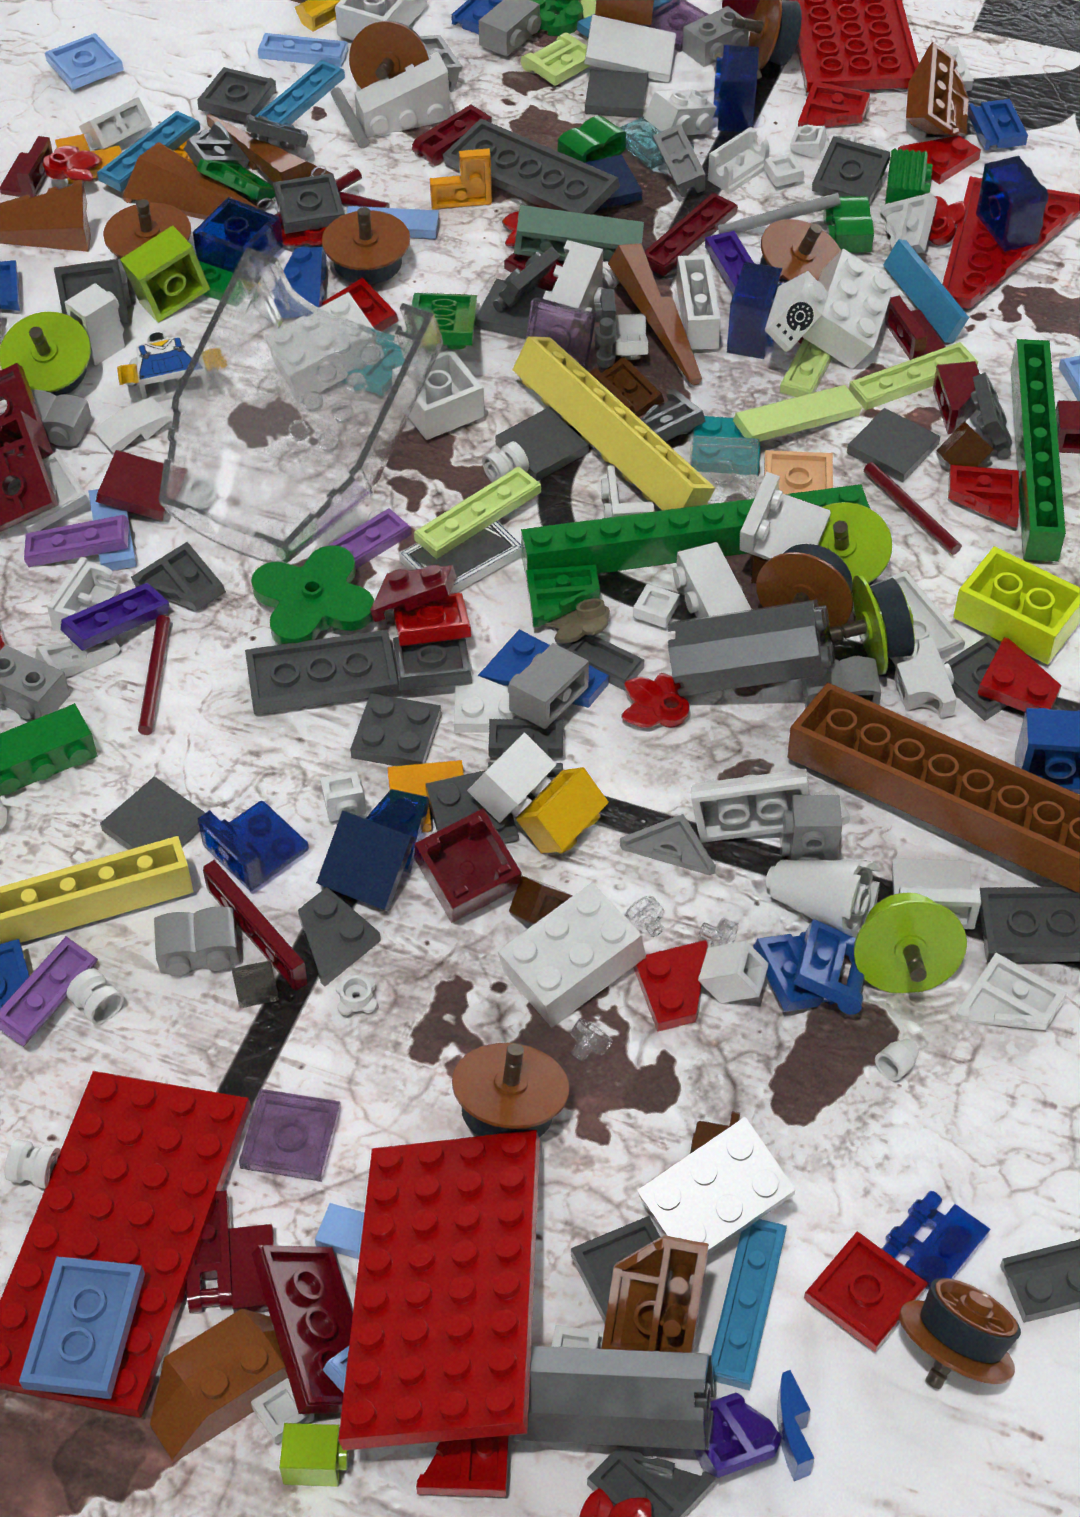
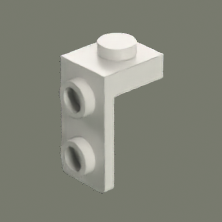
(613, 507)

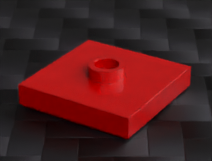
(433, 621)
(865, 1291)

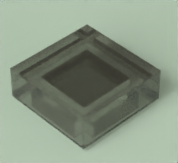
(255, 984)

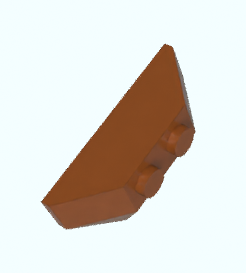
(937, 95)
(656, 1297)
(214, 1380)

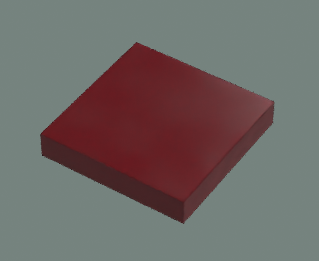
(133, 485)

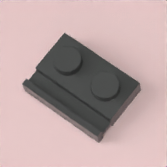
(1045, 1280)

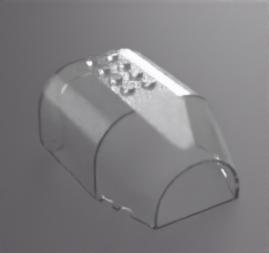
(287, 415)

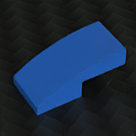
(791, 1418)

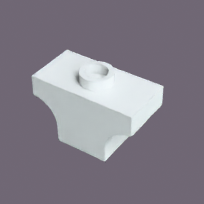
(926, 681)

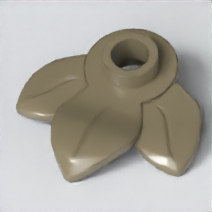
(587, 620)

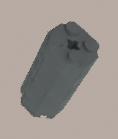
(750, 647)
(620, 1398)

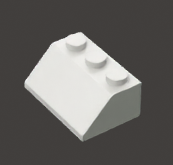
(745, 804)

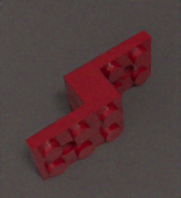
(21, 452)

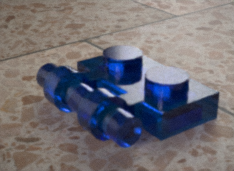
(946, 1248)

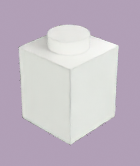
(733, 972)

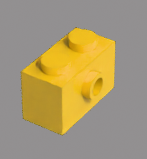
(562, 811)

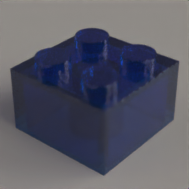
(736, 87)
(1011, 203)
(233, 228)
(751, 310)

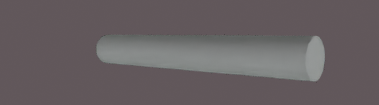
(350, 118)

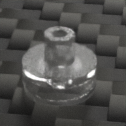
(646, 915)
(722, 934)
(589, 1039)

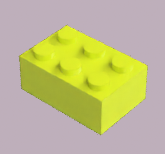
(1019, 603)

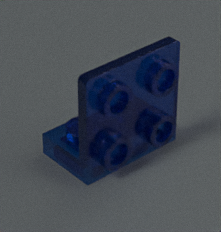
(252, 844)

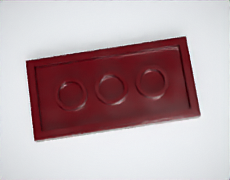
(308, 1318)

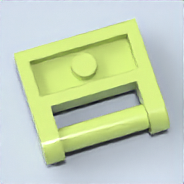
(557, 60)

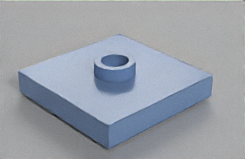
(84, 61)

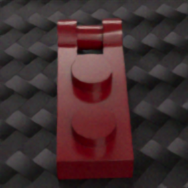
(447, 133)
(212, 1262)

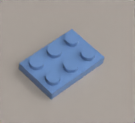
(82, 1327)

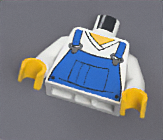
(157, 366)

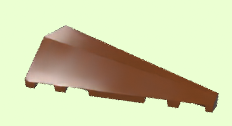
(270, 159)
(172, 180)
(48, 220)
(635, 275)

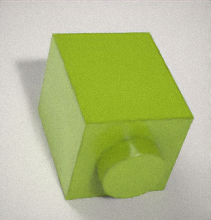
(312, 1455)

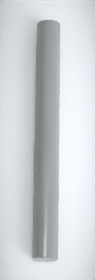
(780, 214)

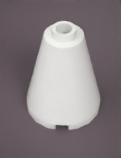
(827, 890)

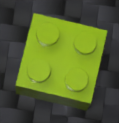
(165, 274)

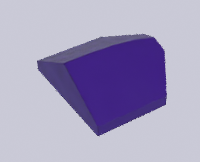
(738, 1437)

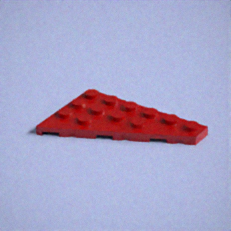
(977, 259)

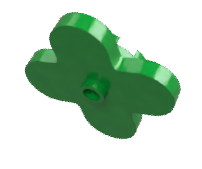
(313, 595)

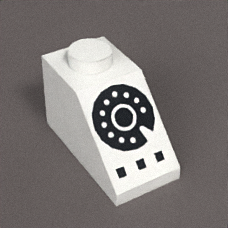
(795, 309)

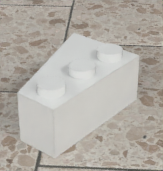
(405, 101)
(579, 278)

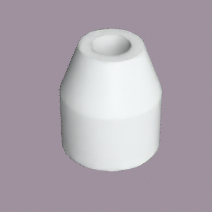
(897, 1059)

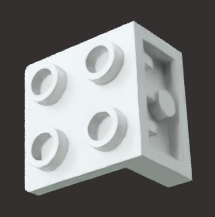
(780, 521)
(941, 881)

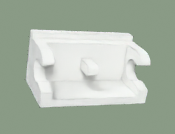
(116, 124)
(737, 161)
(81, 590)

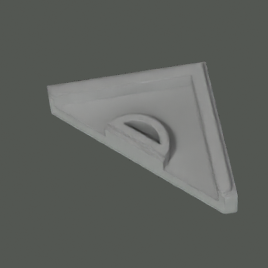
(671, 843)

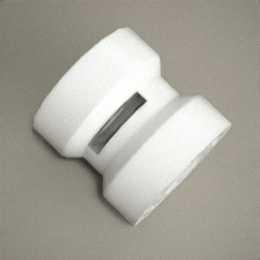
(507, 459)
(93, 994)
(30, 1163)

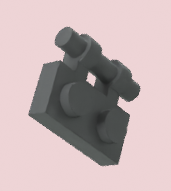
(286, 133)
(526, 280)
(605, 334)
(992, 417)
(506, 731)

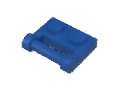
(822, 963)

